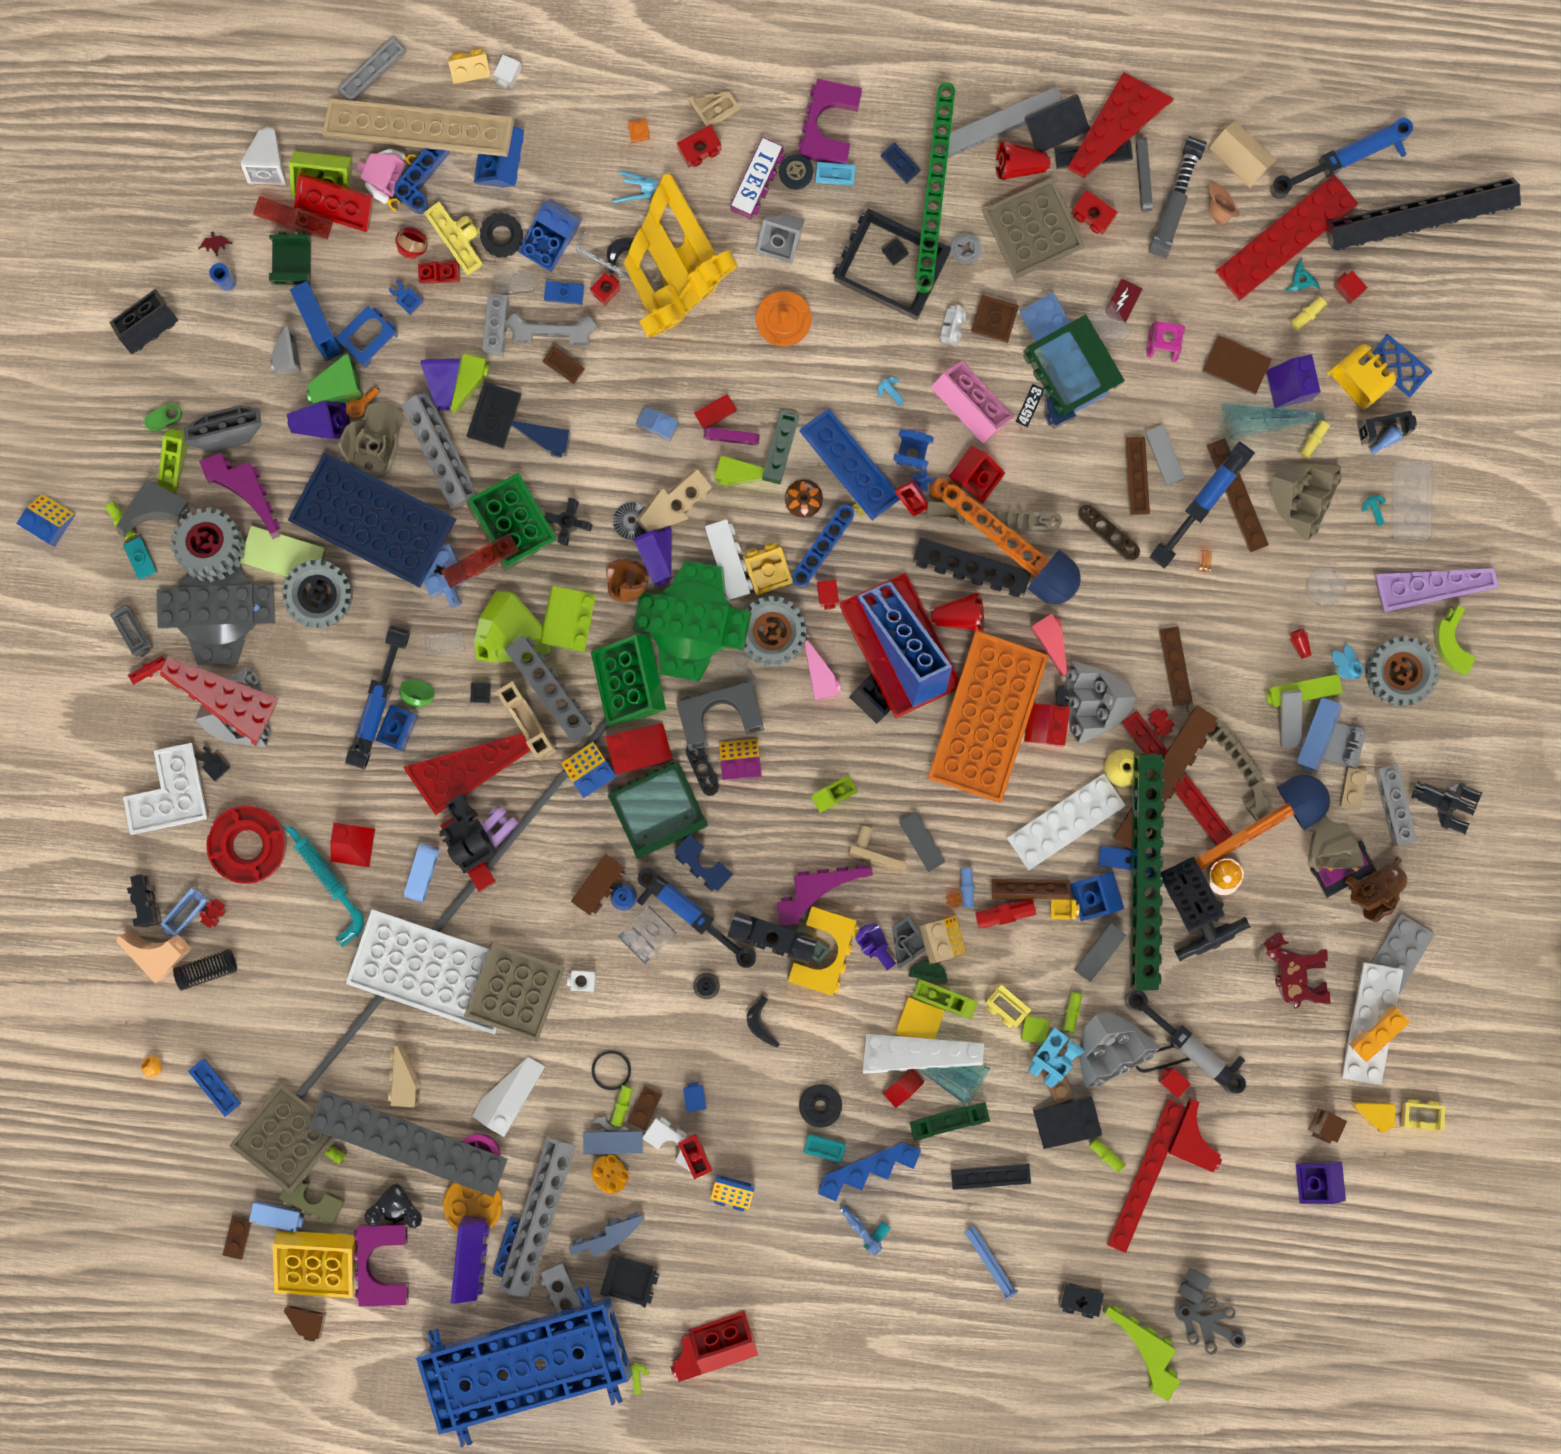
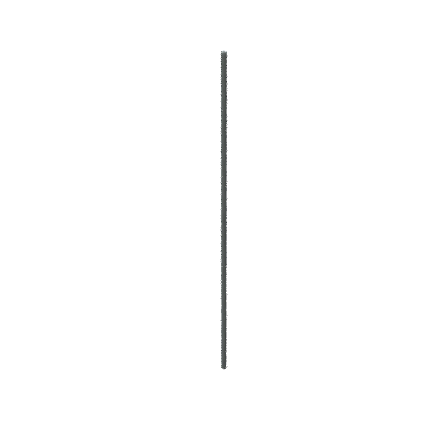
(447, 916)

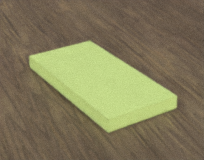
(277, 554)

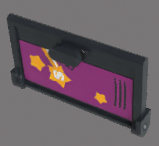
(1334, 880)

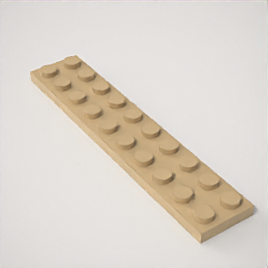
(418, 127)

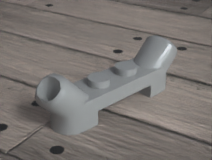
(577, 334)

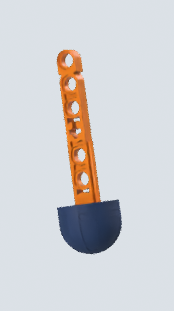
(1055, 578)
(1304, 799)

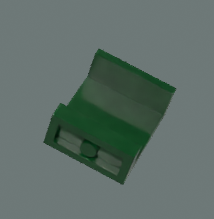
(290, 258)

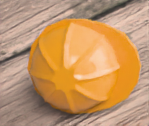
(1225, 876)

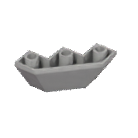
(1096, 701)
(225, 731)
(1112, 1048)

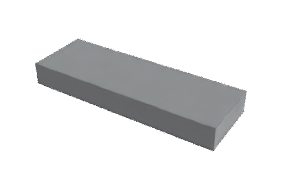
(1164, 455)
(1291, 718)

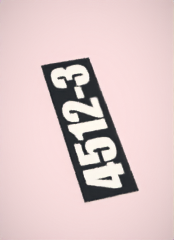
(1030, 405)

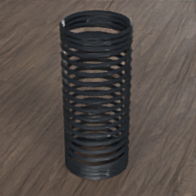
(180, 977)

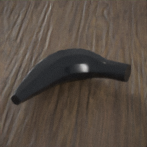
(616, 248)
(755, 1024)

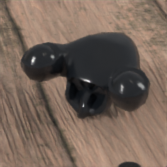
(394, 1206)

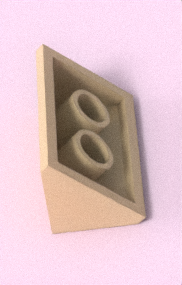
(1242, 154)

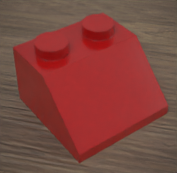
(977, 474)
(1047, 725)

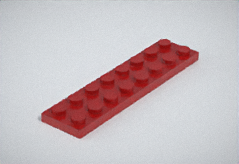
(1286, 238)

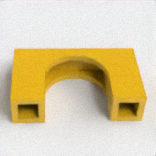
(826, 979)

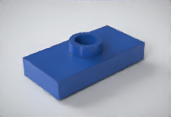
(564, 293)

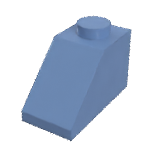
(657, 423)

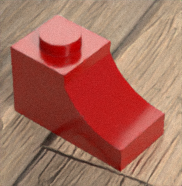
(686, 1365)

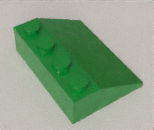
(512, 511)
(628, 680)

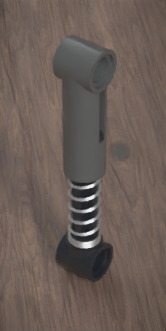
(1176, 199)

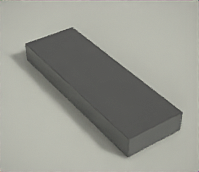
(921, 842)

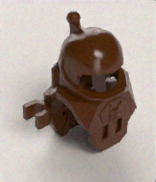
(1379, 891)

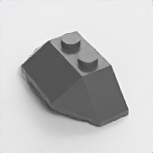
(223, 428)

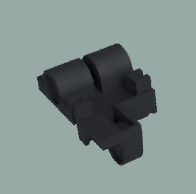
(466, 837)

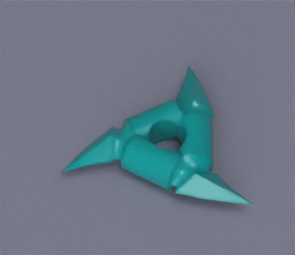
(1299, 271)

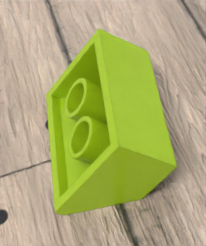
(322, 166)
(567, 619)

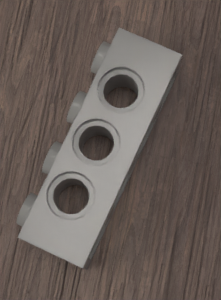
(1395, 805)

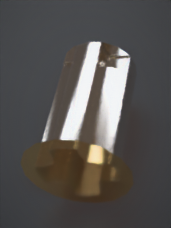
(1205, 561)

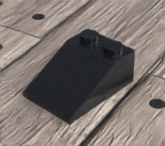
(870, 699)
(1067, 1122)

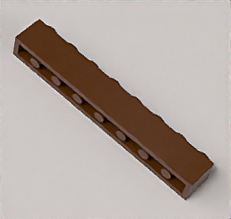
(1177, 758)

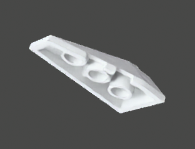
(503, 1103)

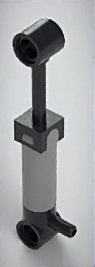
(1184, 1041)

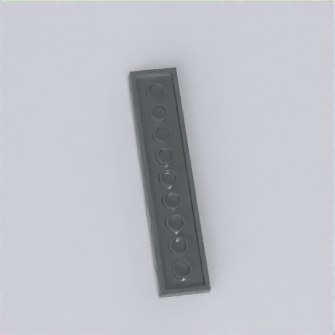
(408, 1143)

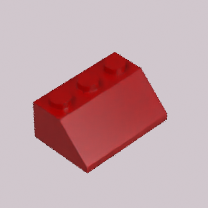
(723, 1342)

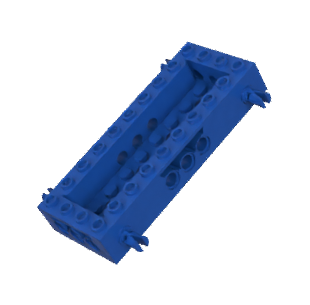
(516, 1349)

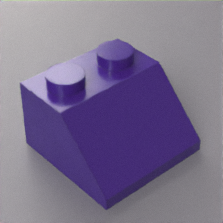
(1321, 1182)

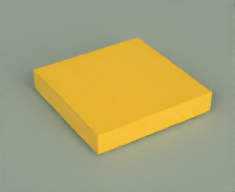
(919, 1020)

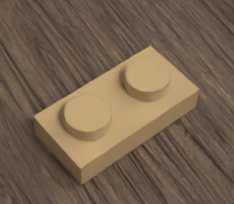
(1353, 788)

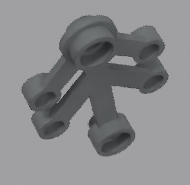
(1207, 1322)

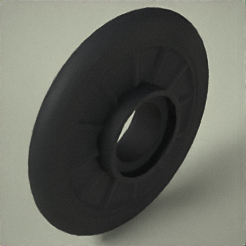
(826, 1094)

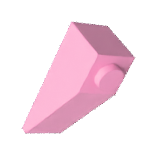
(822, 678)

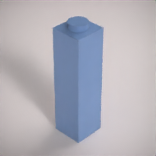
(1319, 735)

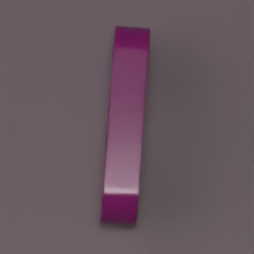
(731, 436)

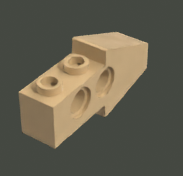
(659, 511)

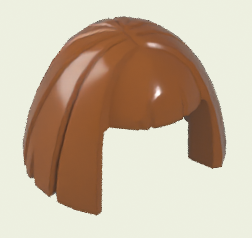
(626, 580)

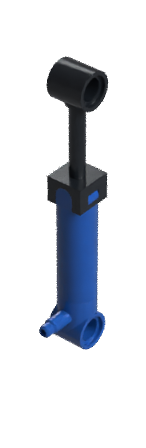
(1336, 160)

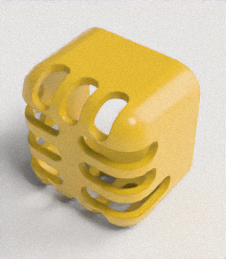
(1363, 382)

